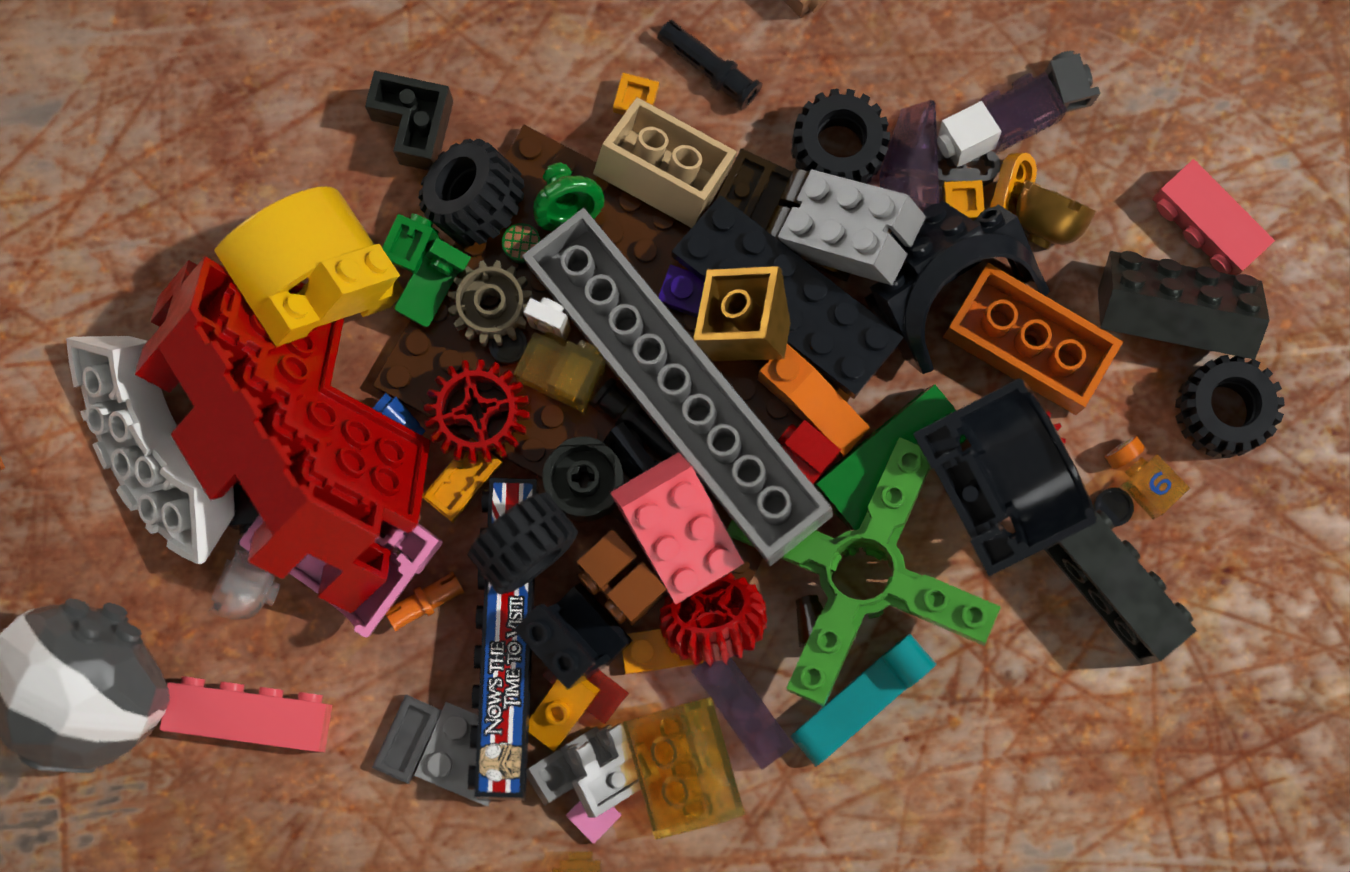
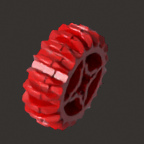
(459, 414)
(715, 621)

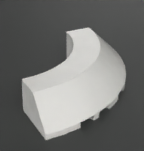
(138, 446)

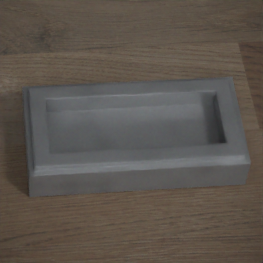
(407, 739)

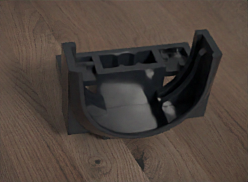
(940, 253)

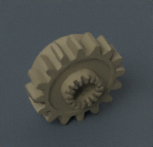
(488, 282)

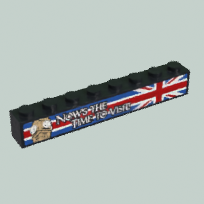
(504, 670)

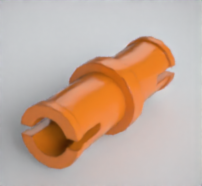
(424, 601)

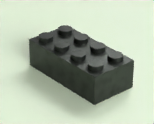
(1183, 304)
(1123, 591)

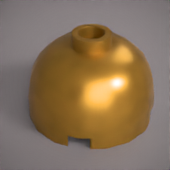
(1051, 216)

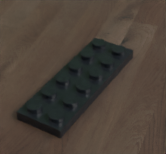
(826, 322)

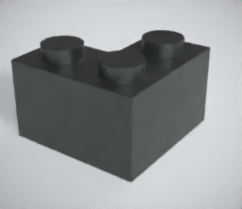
(418, 110)

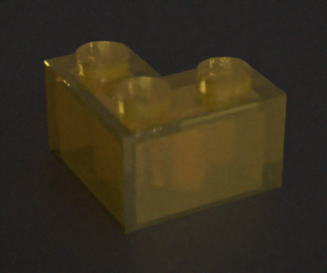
(562, 369)

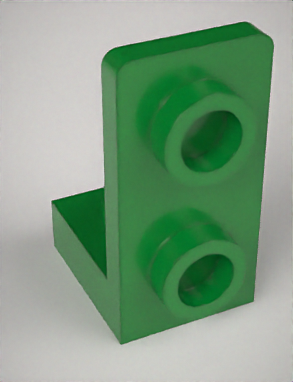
(409, 241)
(432, 282)

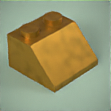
(743, 314)

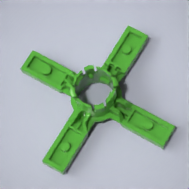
(906, 590)

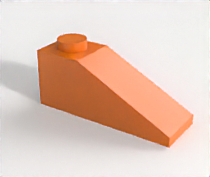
(813, 399)

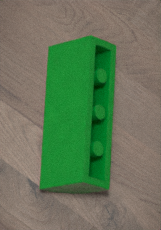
(854, 478)

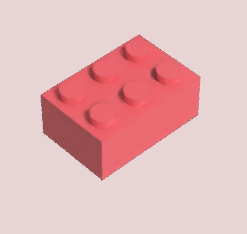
(677, 527)

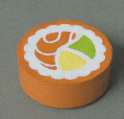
(1125, 452)

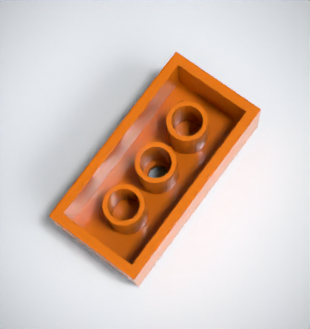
(1068, 350)

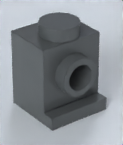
(1072, 80)

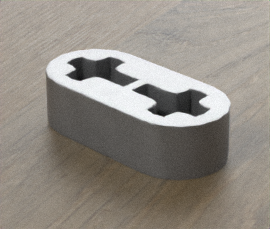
(970, 174)

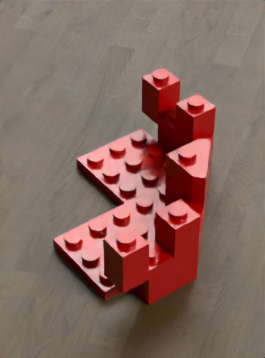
(302, 450)

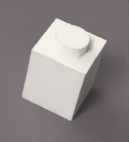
(968, 134)

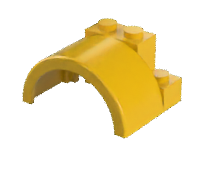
(315, 239)

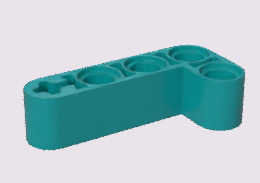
(863, 699)

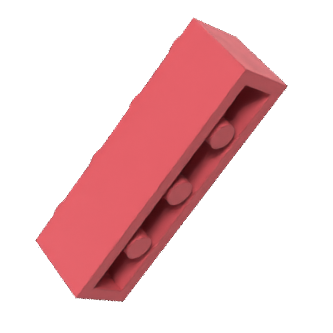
(246, 716)

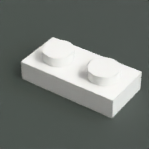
(547, 317)

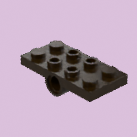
(767, 195)

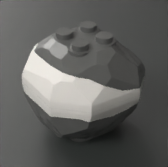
(77, 687)

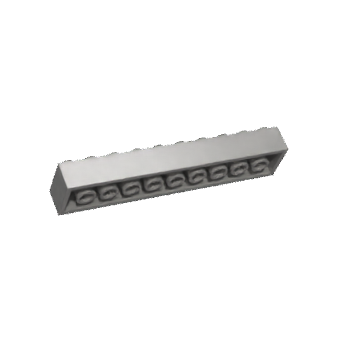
(678, 387)

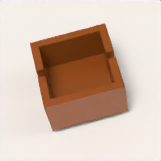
(609, 563)

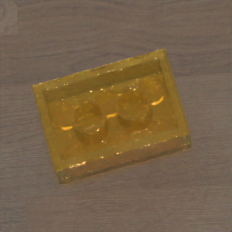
(683, 768)

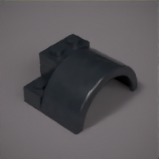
(1009, 471)

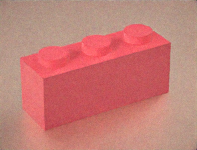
(1212, 219)

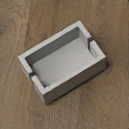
(847, 226)

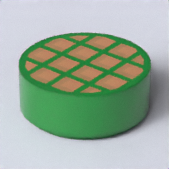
(518, 240)

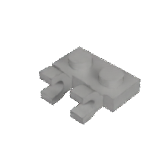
(611, 781)

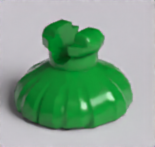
(565, 197)

